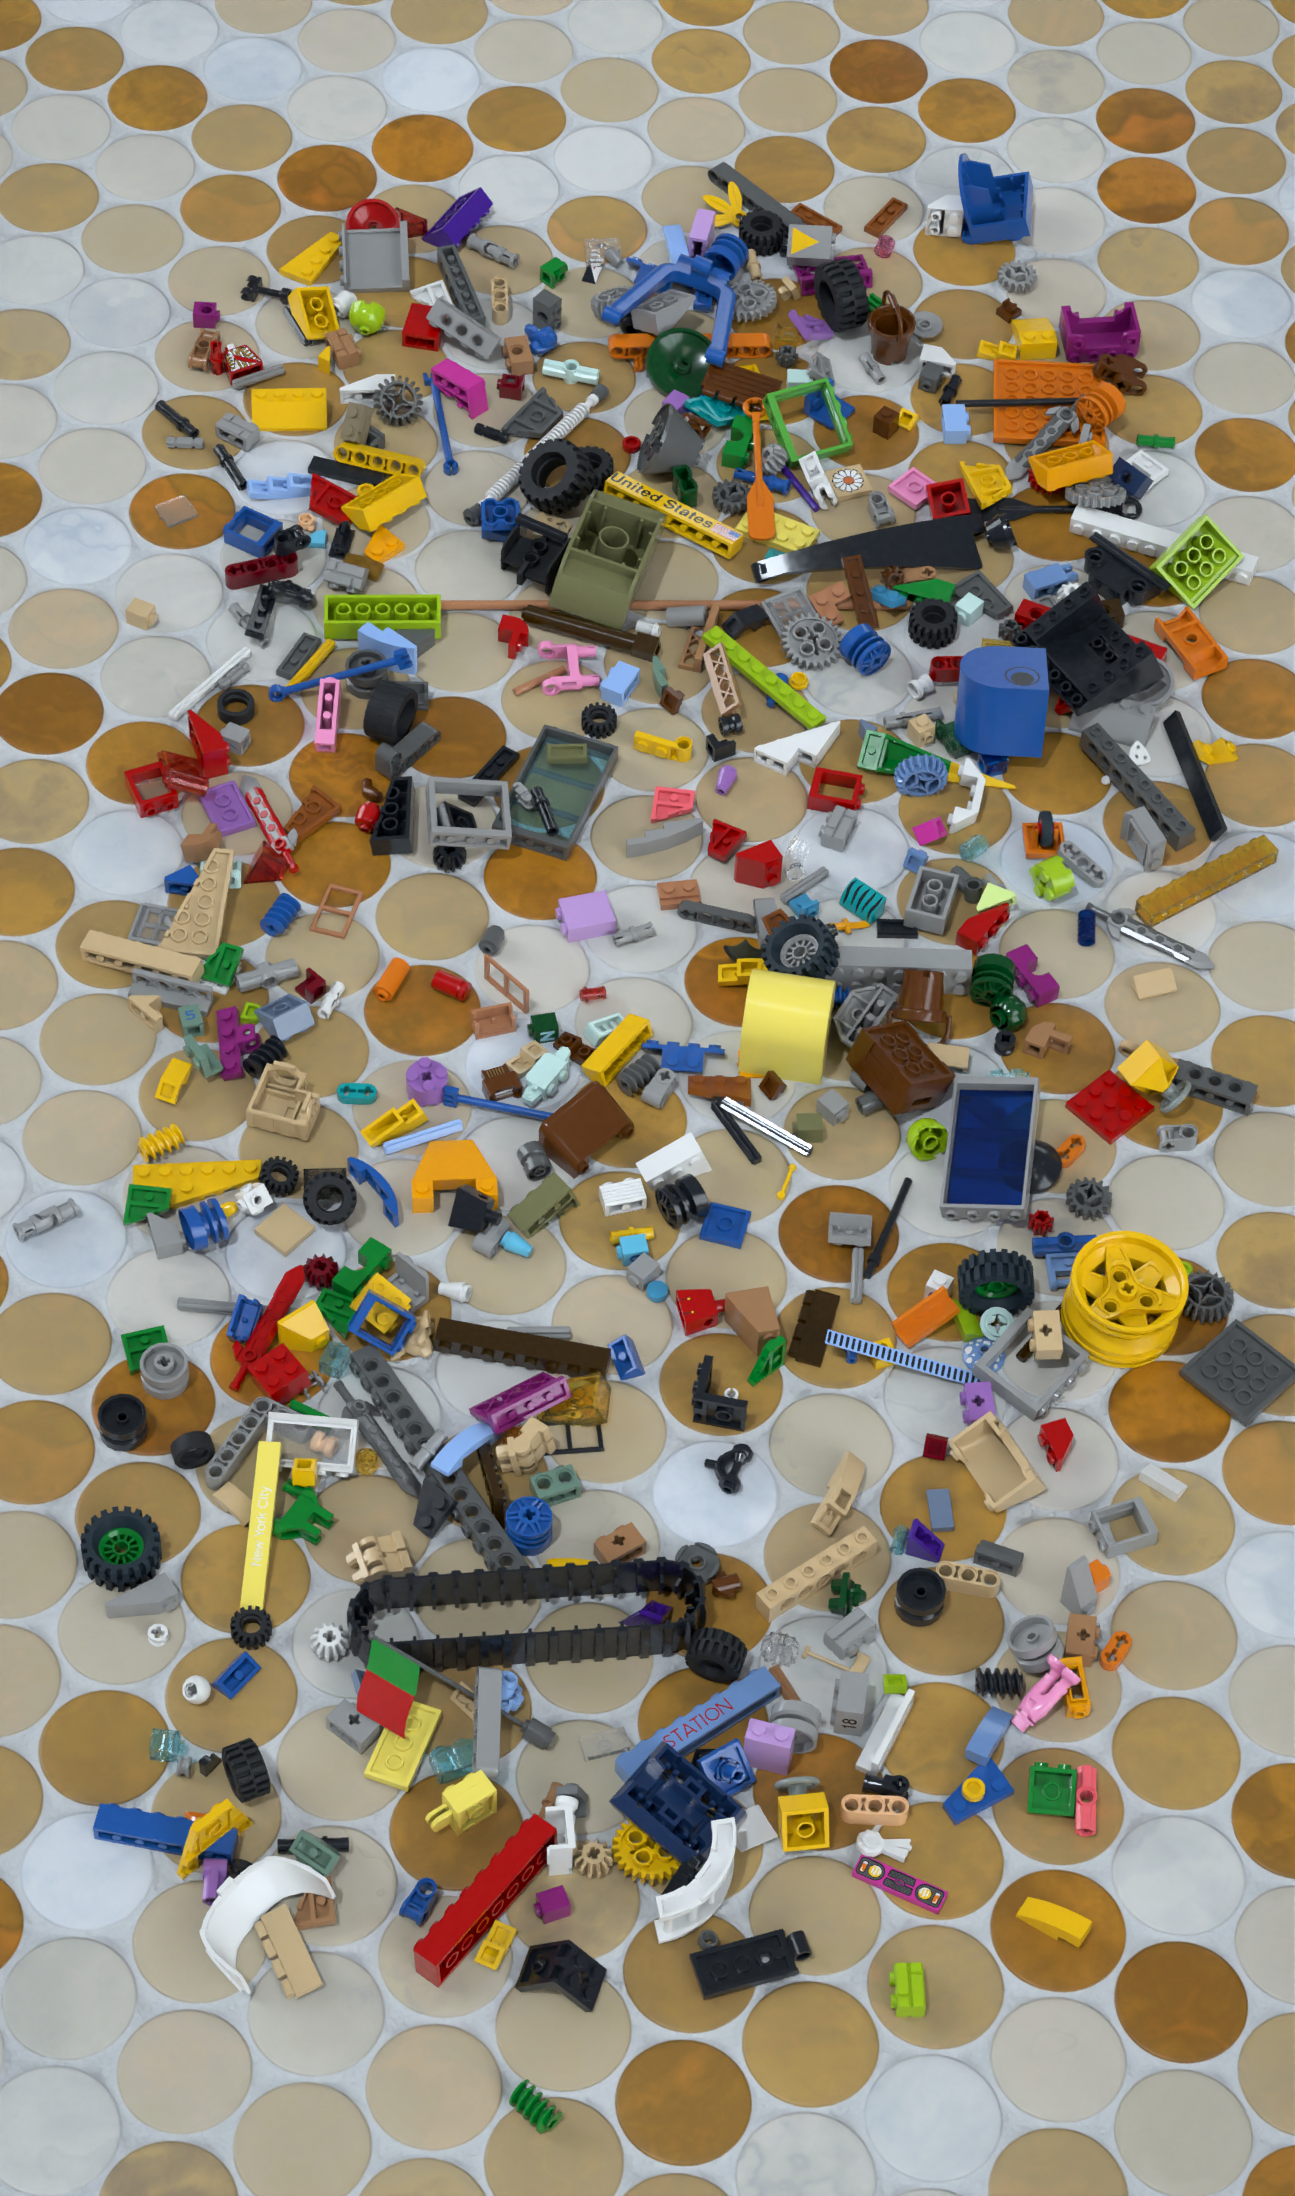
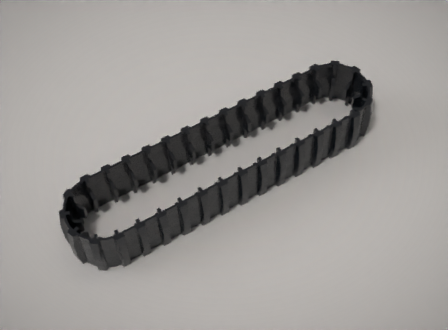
(534, 1584)

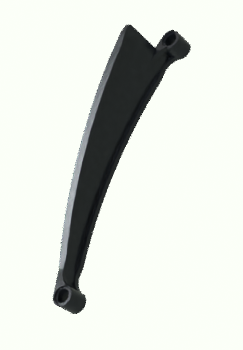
(934, 543)

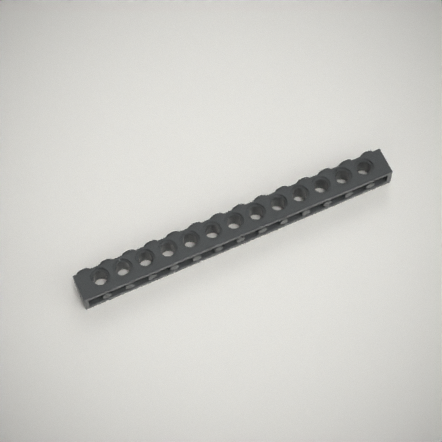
(461, 1488)

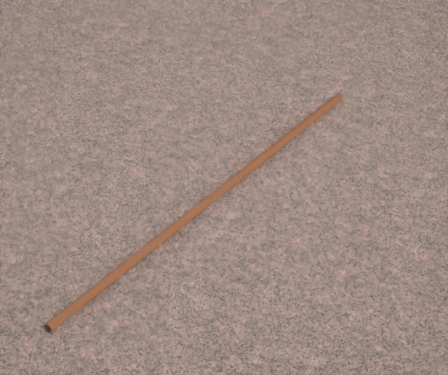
(637, 604)

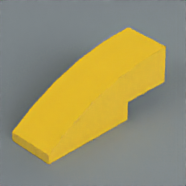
(394, 1124)
(1055, 1920)

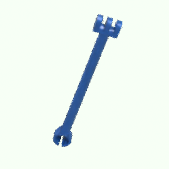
(449, 461)
(400, 658)
(452, 1097)

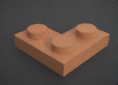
(826, 601)

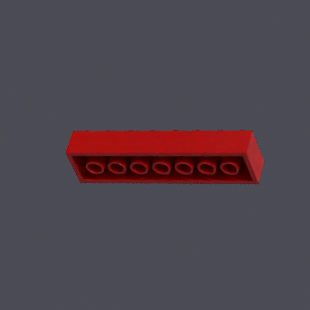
(484, 1900)

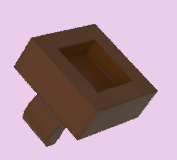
(1008, 311)
(671, 700)
(772, 1085)

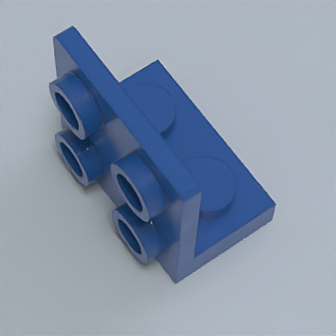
(816, 408)

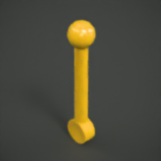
(781, 1194)

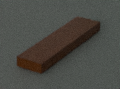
(859, 590)

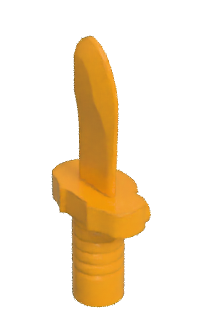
(846, 926)

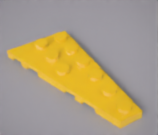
(196, 1180)

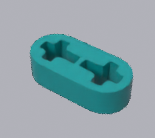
(356, 1093)

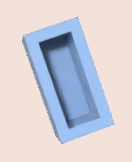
(954, 424)
(619, 683)

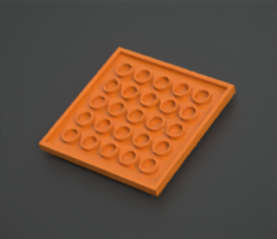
(1037, 380)

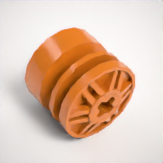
(1100, 406)

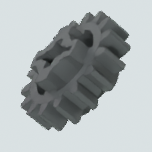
(731, 496)
(1096, 1205)

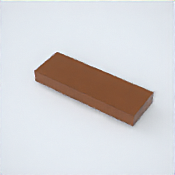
(812, 217)
(885, 217)

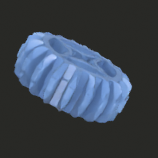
(920, 775)

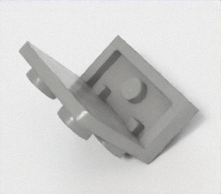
(411, 1281)

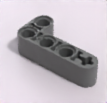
(397, 759)

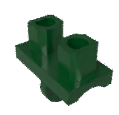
(849, 1593)

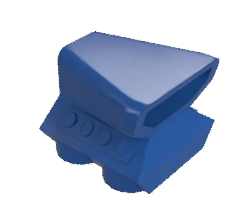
(498, 518)

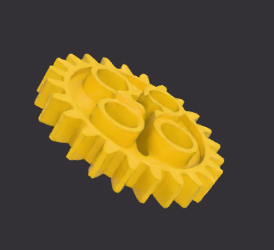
(629, 1855)

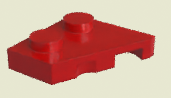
(724, 840)

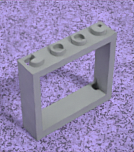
(468, 836)
(1011, 1394)

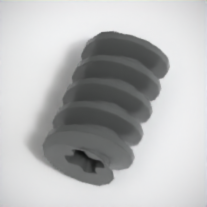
(637, 1074)

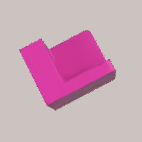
(929, 831)

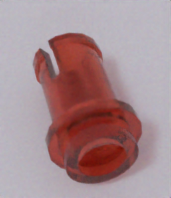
(592, 993)

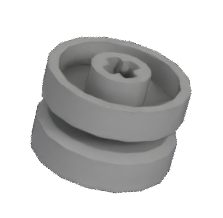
(164, 1371)
(1032, 1641)
(803, 1718)

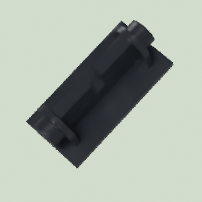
(342, 540)

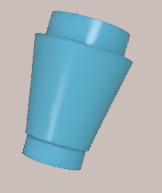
(516, 1244)

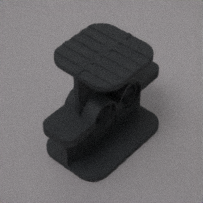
(536, 558)

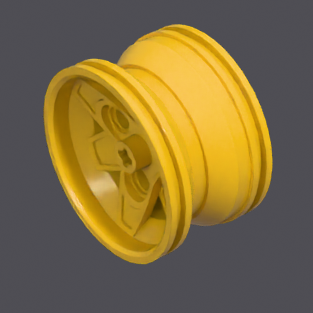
(1147, 1276)

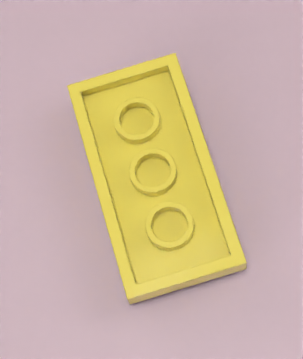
(789, 534)
(398, 1759)

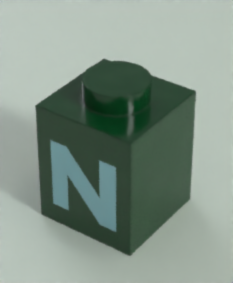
(543, 1027)

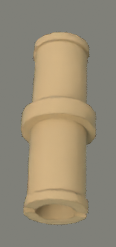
(753, 266)

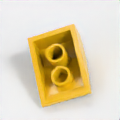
(313, 311)
(1034, 338)

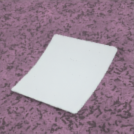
(753, 1829)

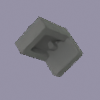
(577, 1792)

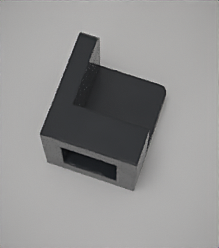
(719, 749)

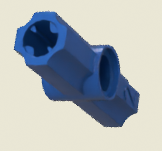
(1056, 1244)

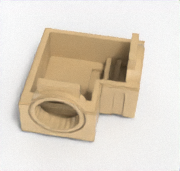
(283, 1103)

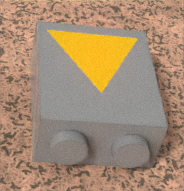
(810, 245)

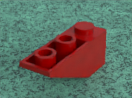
(978, 929)

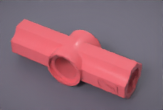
(1085, 1811)

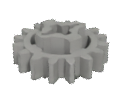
(1017, 276)

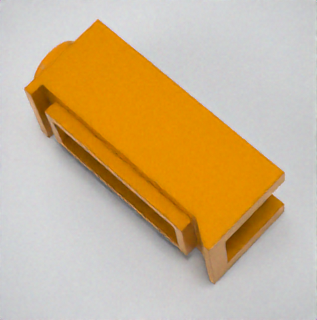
(1078, 1707)

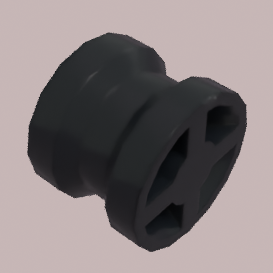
(1004, 1043)

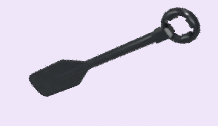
(1017, 509)

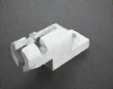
(817, 479)

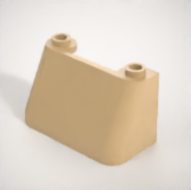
(996, 1463)

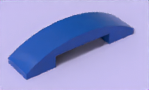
(364, 1172)

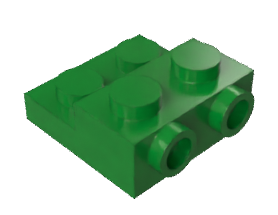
(1051, 1790)

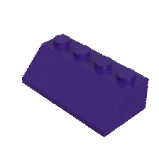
(459, 219)

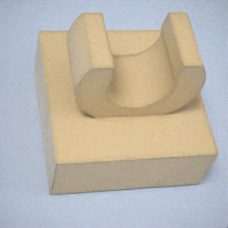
(788, 290)

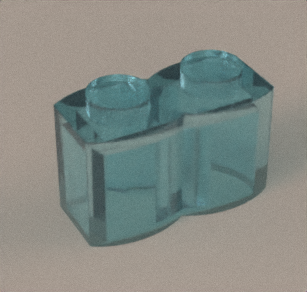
(452, 1761)

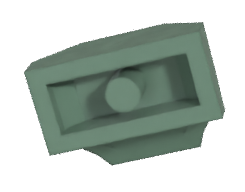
(315, 1853)

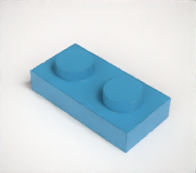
(887, 597)

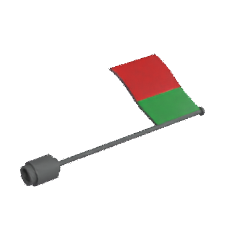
(392, 1685)

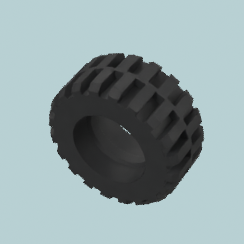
(841, 295)
(542, 462)

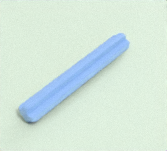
(422, 1136)

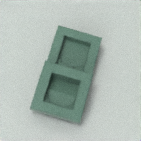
(658, 676)

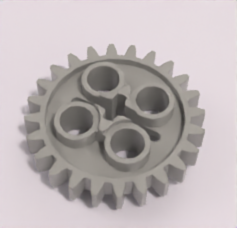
(753, 300)
(1095, 494)
(796, 645)

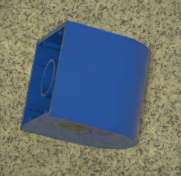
(1002, 701)

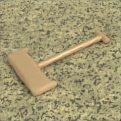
(858, 1666)

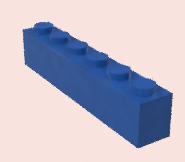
(155, 1832)

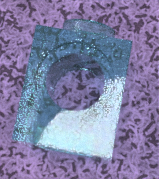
(334, 1367)
(166, 1745)

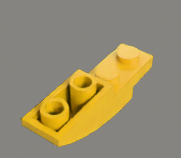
(739, 972)

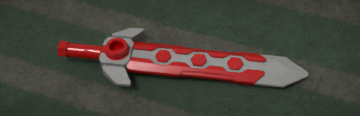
(269, 821)

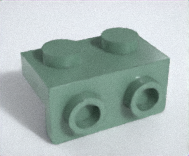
(202, 1057)

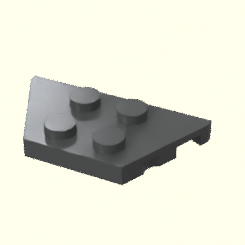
(535, 417)

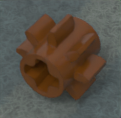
(891, 576)

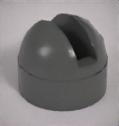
(706, 1936)

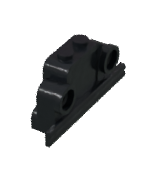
(1120, 575)

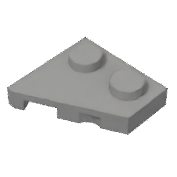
(820, 367)

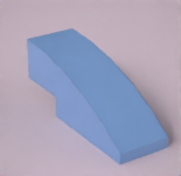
(988, 1736)

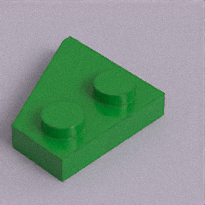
(222, 964)
(336, 1310)
(769, 1361)

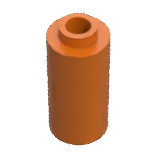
(391, 979)

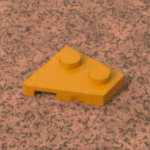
(383, 545)

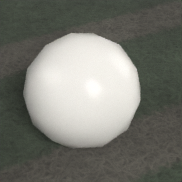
(196, 1689)

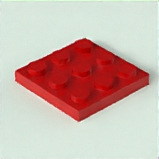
(1109, 1107)

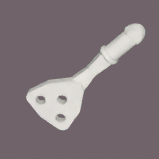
(1141, 752)

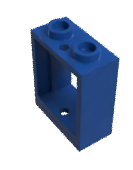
(257, 520)
(363, 1310)

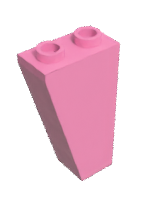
(328, 715)

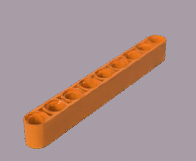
(739, 345)

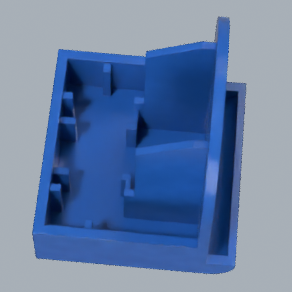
(992, 205)

